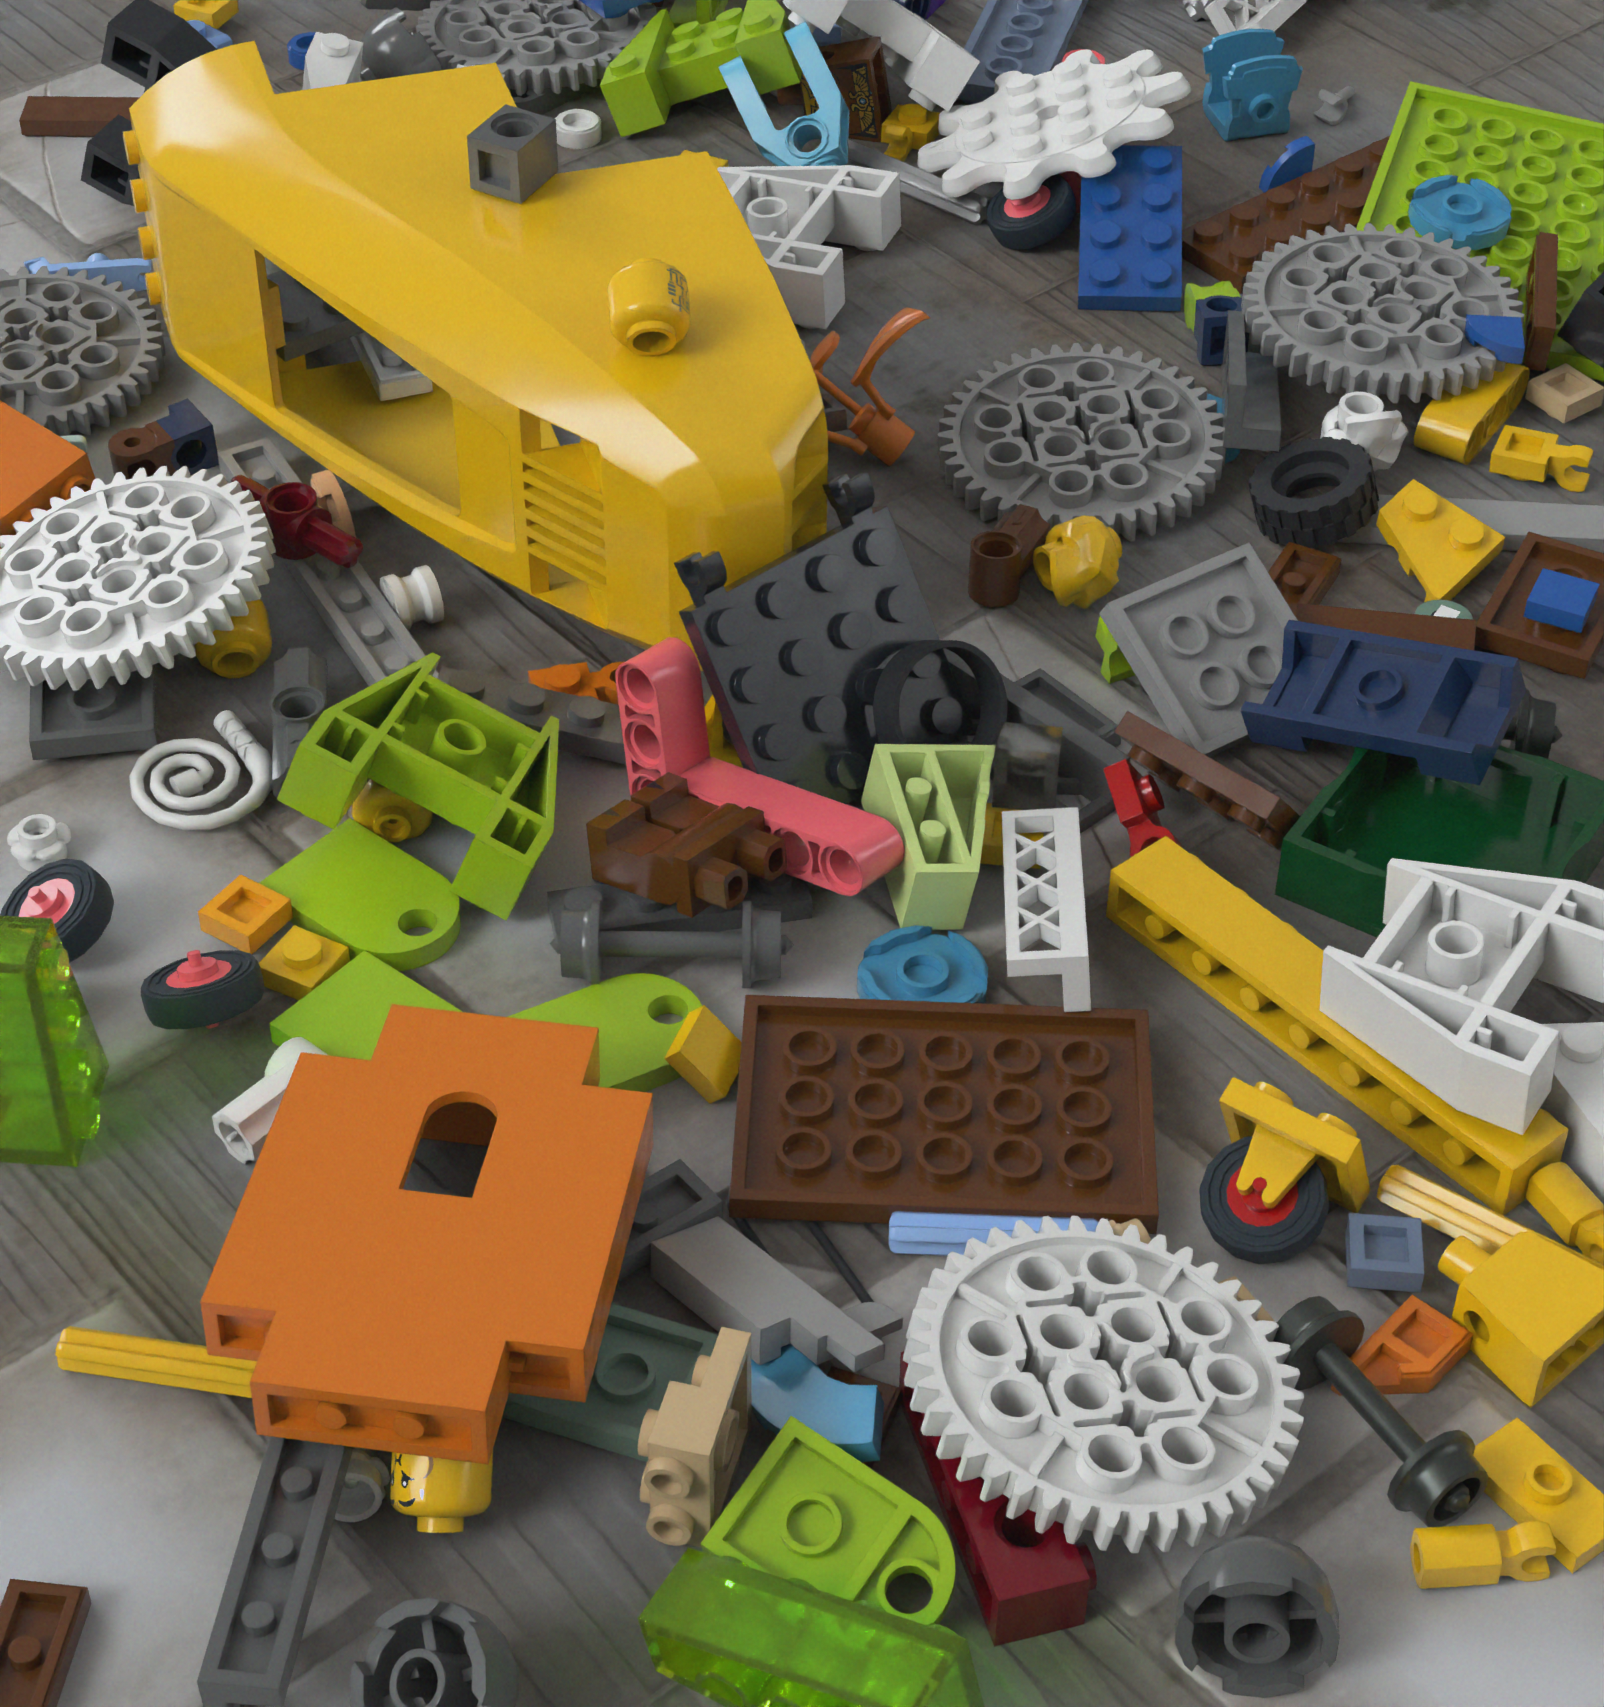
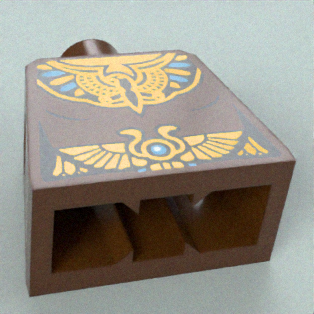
(862, 80)

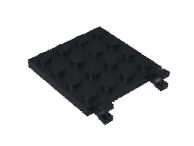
(805, 643)

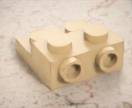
(697, 1443)

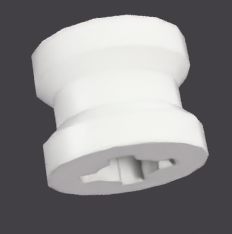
(414, 596)

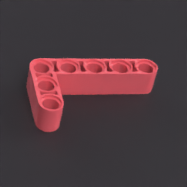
(668, 733)

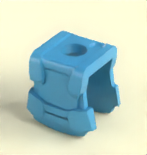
(1249, 84)

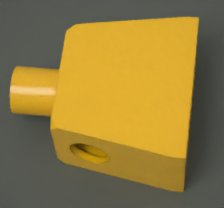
(1528, 1309)

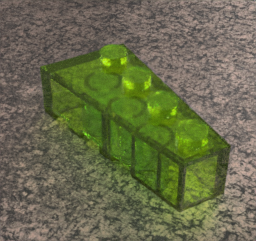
(47, 1050)
(788, 1645)

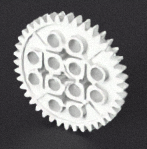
(128, 576)
(1103, 1383)

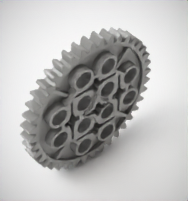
(530, 40)
(1376, 311)
(75, 348)
(1083, 439)

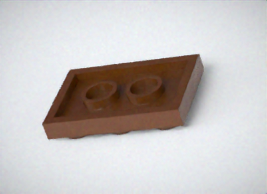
(1510, 634)
(1207, 780)

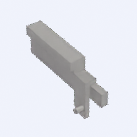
(747, 1290)

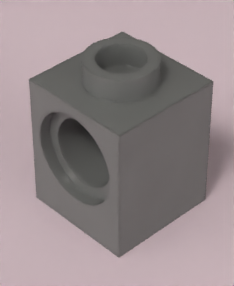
(512, 153)

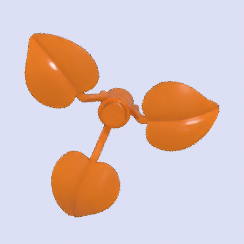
(874, 427)

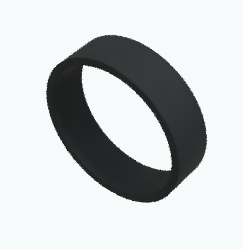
(895, 673)

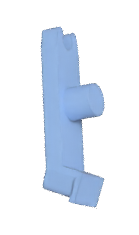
(121, 270)

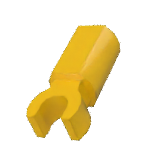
(1569, 1208)
(1480, 1554)

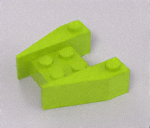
(683, 62)
(446, 757)

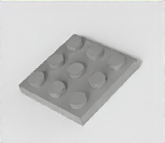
(1205, 645)

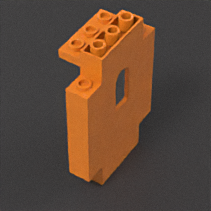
(415, 1310)

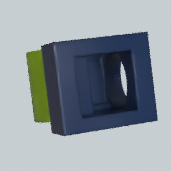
(1207, 314)

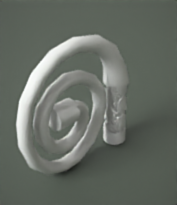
(252, 753)

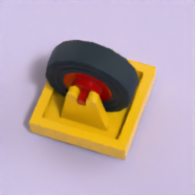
(1275, 1180)

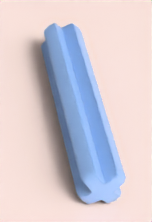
(947, 1232)

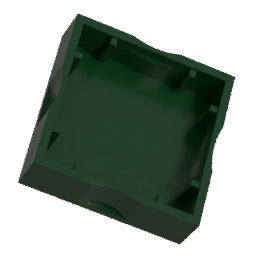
(1519, 820)

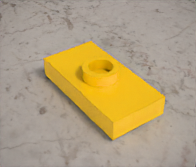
(1540, 1485)

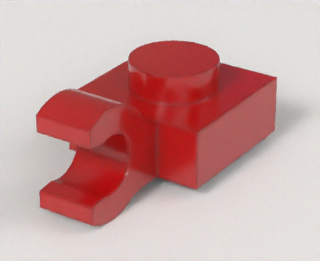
(1137, 804)

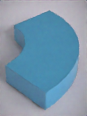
(837, 1411)

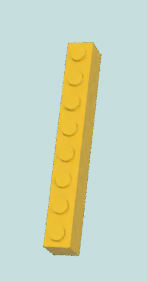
(1274, 985)

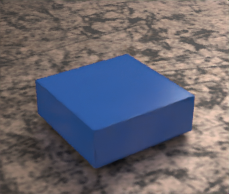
(1561, 600)

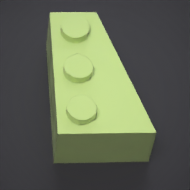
(938, 807)

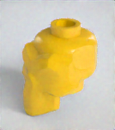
(1079, 561)

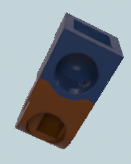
(172, 442)

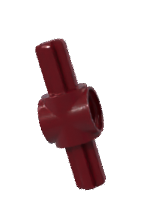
(302, 525)

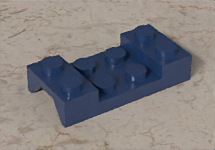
(1389, 698)

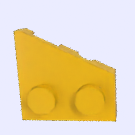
(1437, 540)

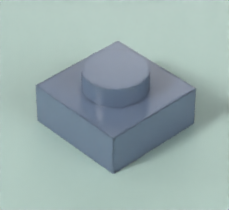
(1384, 1252)

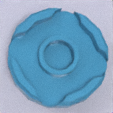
(1467, 213)
(922, 967)

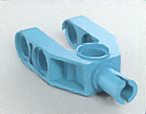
(828, 123)

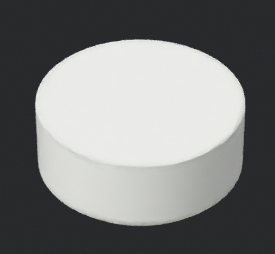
(578, 129)

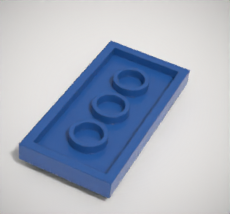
(1133, 232)

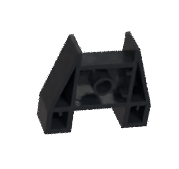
(143, 46)

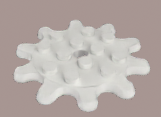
(1053, 123)

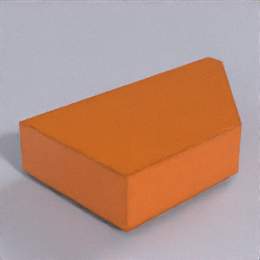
(1412, 1349)

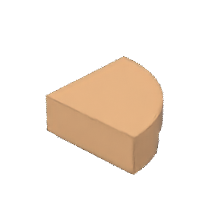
(333, 500)

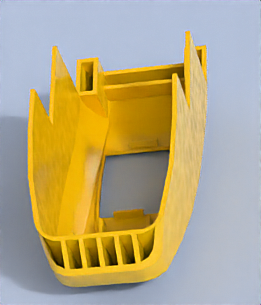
(508, 318)

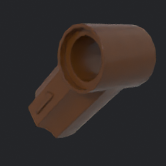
(1004, 556)

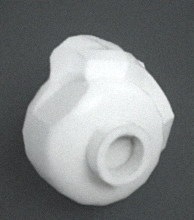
(1365, 423)

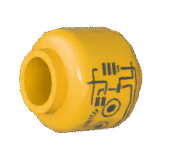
(649, 306)

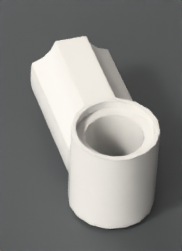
(248, 1118)

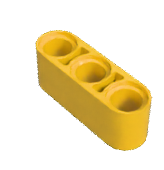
(1465, 423)

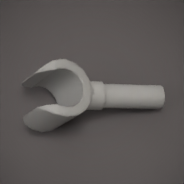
(1334, 105)

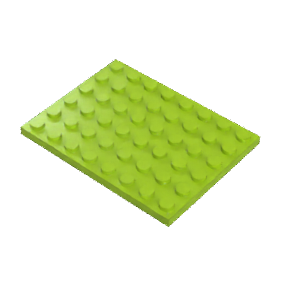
(1535, 157)

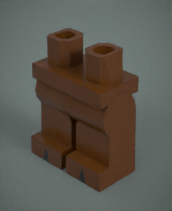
(682, 848)

